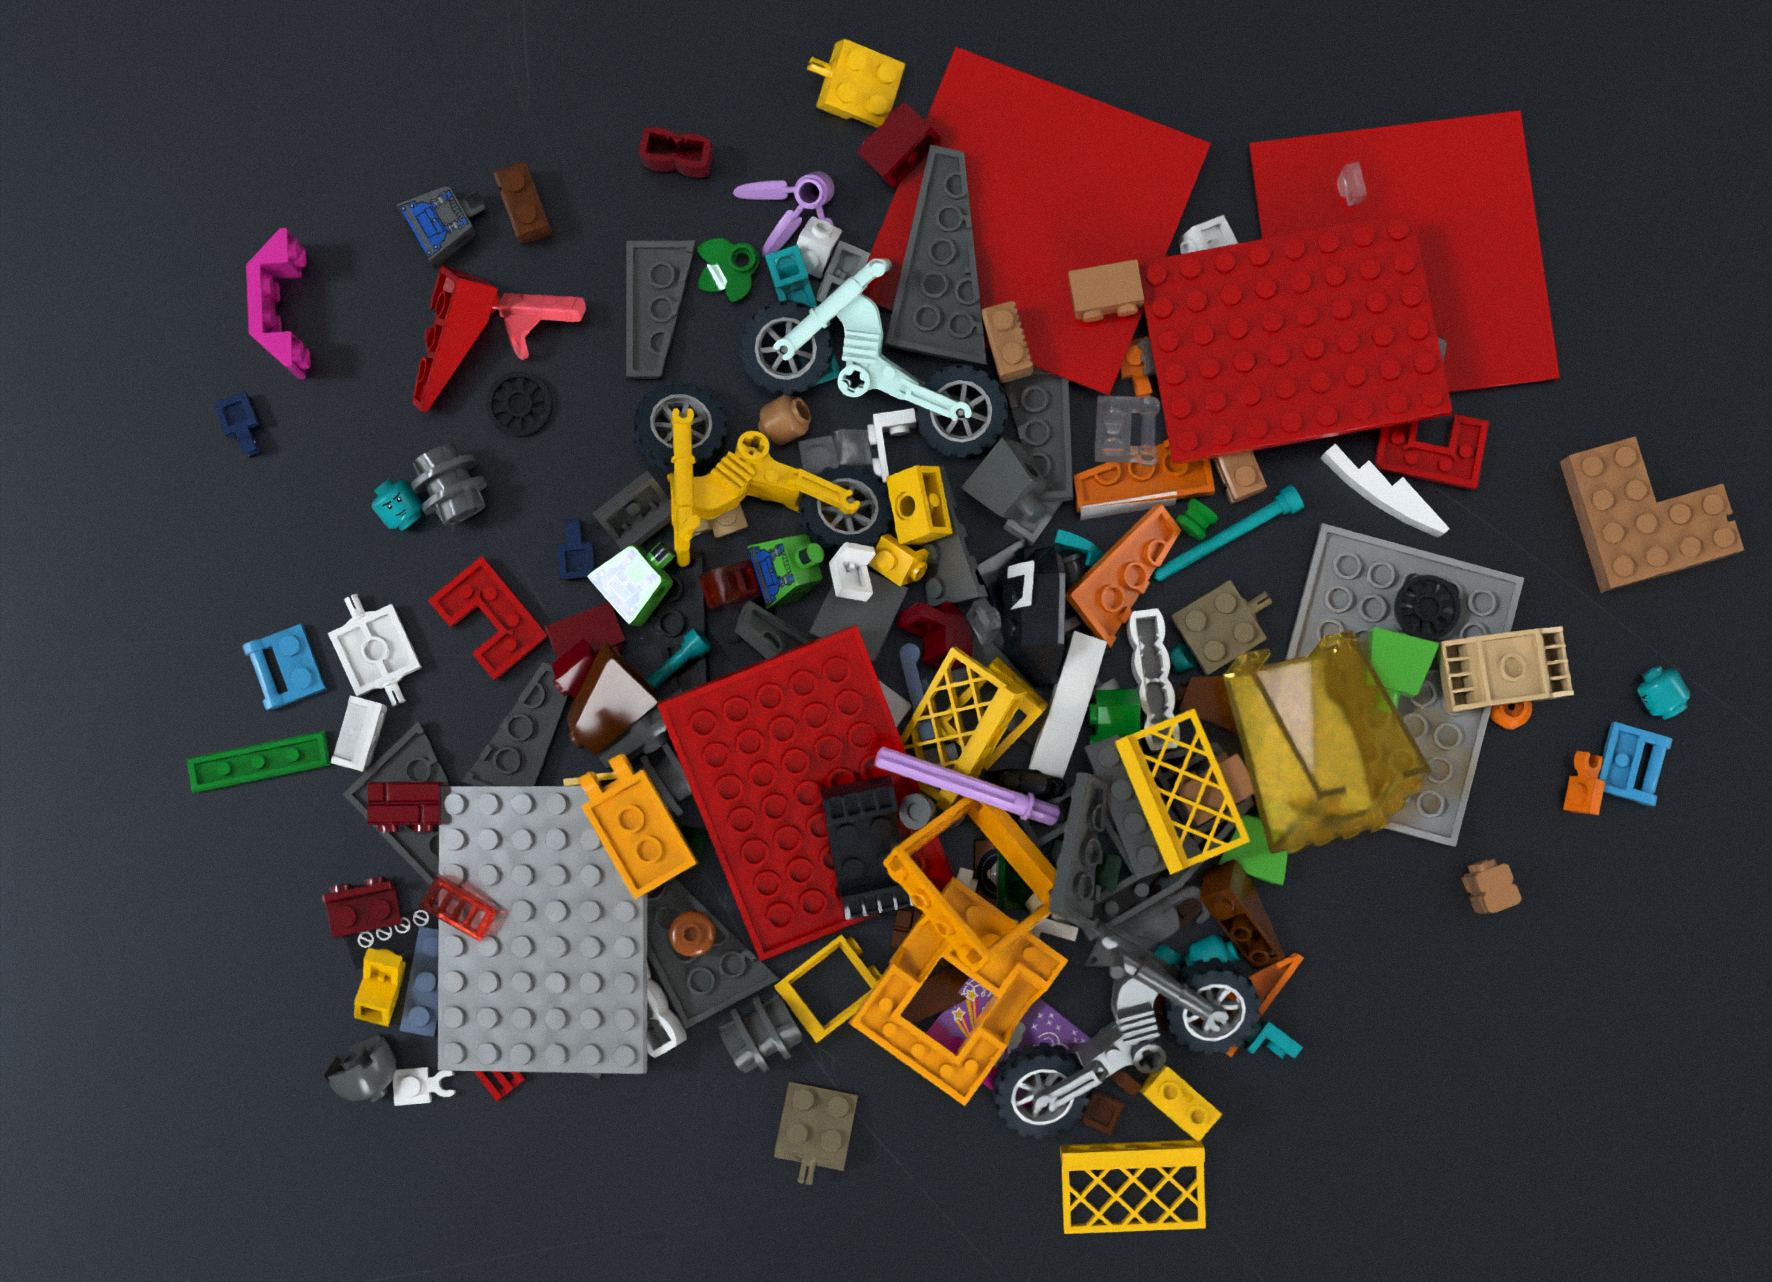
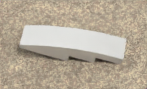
(1397, 500)
(1067, 705)

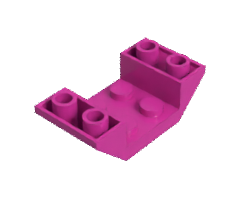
(277, 259)

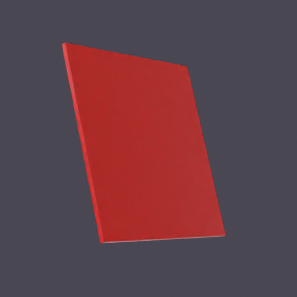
(1049, 193)
(1471, 222)

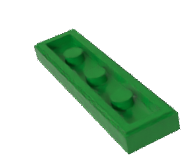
(258, 762)

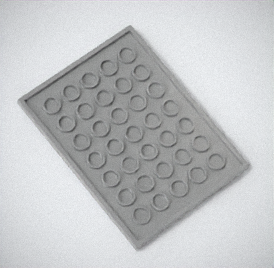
(1354, 589)
(566, 954)

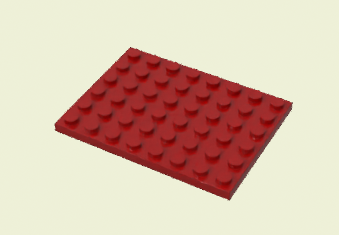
(1293, 338)
(755, 764)

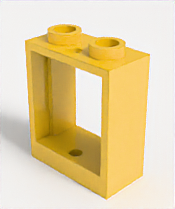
(1032, 705)
(802, 1010)
(1180, 1102)

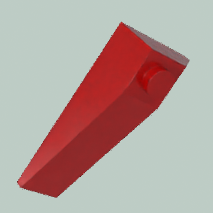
(461, 313)

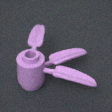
(779, 191)

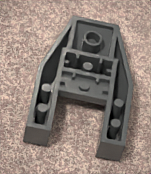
(1132, 894)

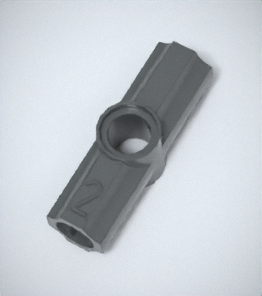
(642, 736)

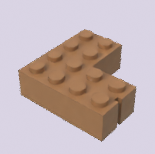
(1630, 532)

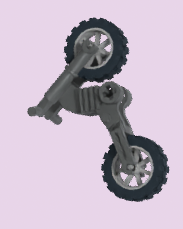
(1129, 1037)

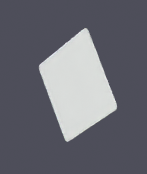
(1026, 569)

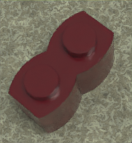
(666, 151)

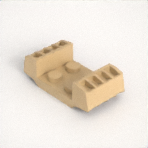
(1504, 669)

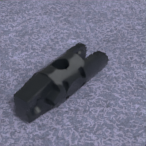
(1027, 781)

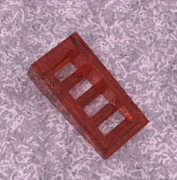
(718, 588)
(465, 897)

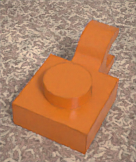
(1133, 368)
(1585, 790)

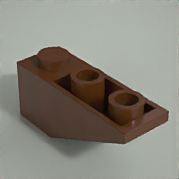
(1240, 913)

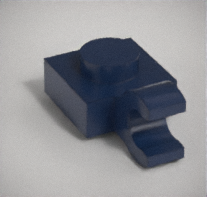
(238, 418)
(576, 557)

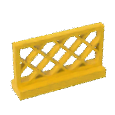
(985, 736)
(1153, 804)
(1129, 1156)

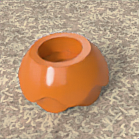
(1511, 718)

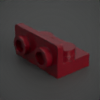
(363, 907)

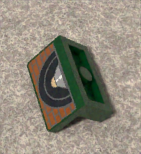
(997, 878)

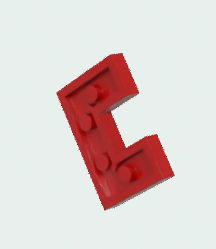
(1450, 465)
(516, 627)

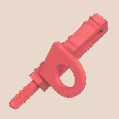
(526, 310)

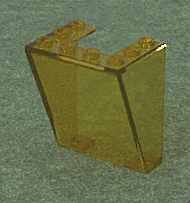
(1322, 743)

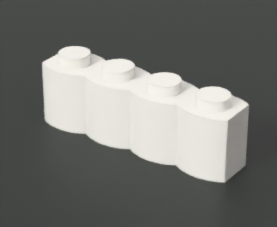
(1150, 669)
(663, 1025)

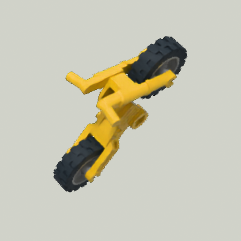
(821, 499)

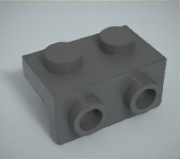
(635, 512)

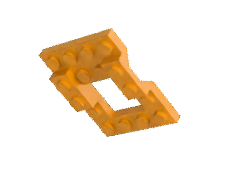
(1014, 978)

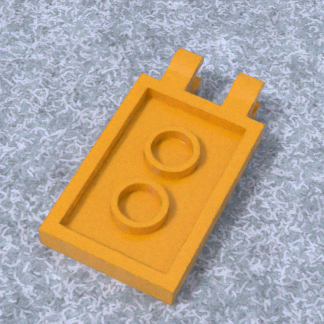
(636, 828)

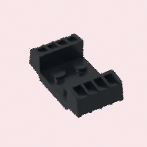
(861, 836)

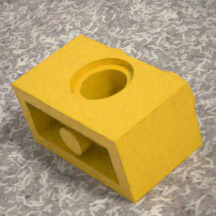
(919, 505)

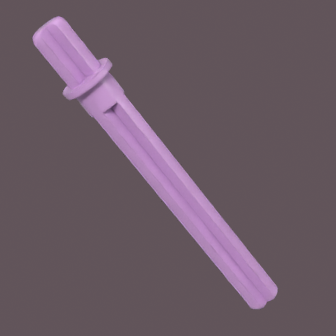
(968, 786)

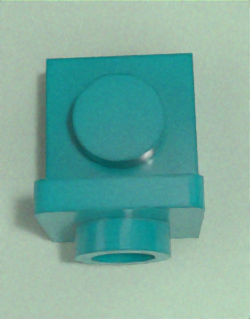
(1278, 1041)

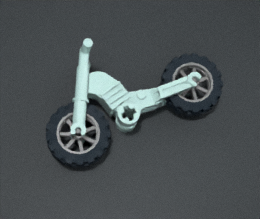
(863, 353)

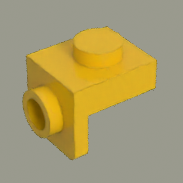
(899, 561)

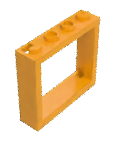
(1015, 848)

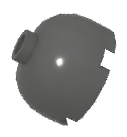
(363, 1071)

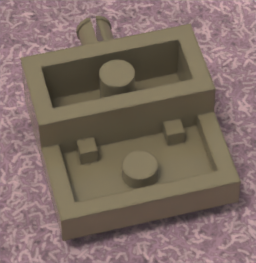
(1220, 626)
(815, 1128)

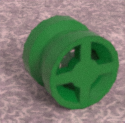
(1196, 519)

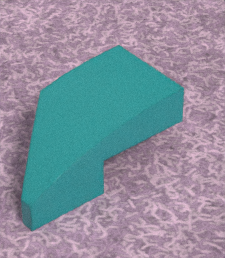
(1077, 544)

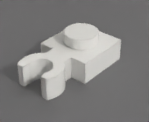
(416, 1085)

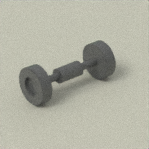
(919, 810)

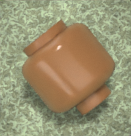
(784, 419)

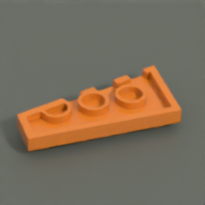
(1131, 480)
(1114, 582)

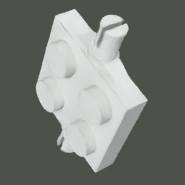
(374, 650)

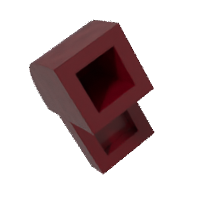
(940, 628)

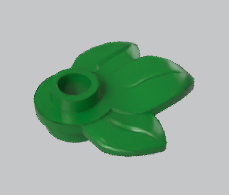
(723, 271)

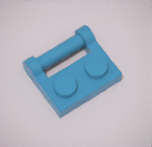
(295, 662)
(1622, 760)

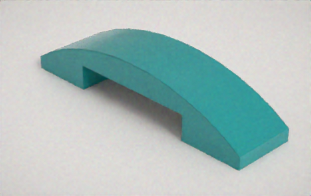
(793, 285)

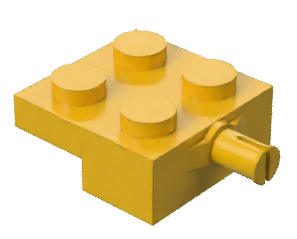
(858, 83)

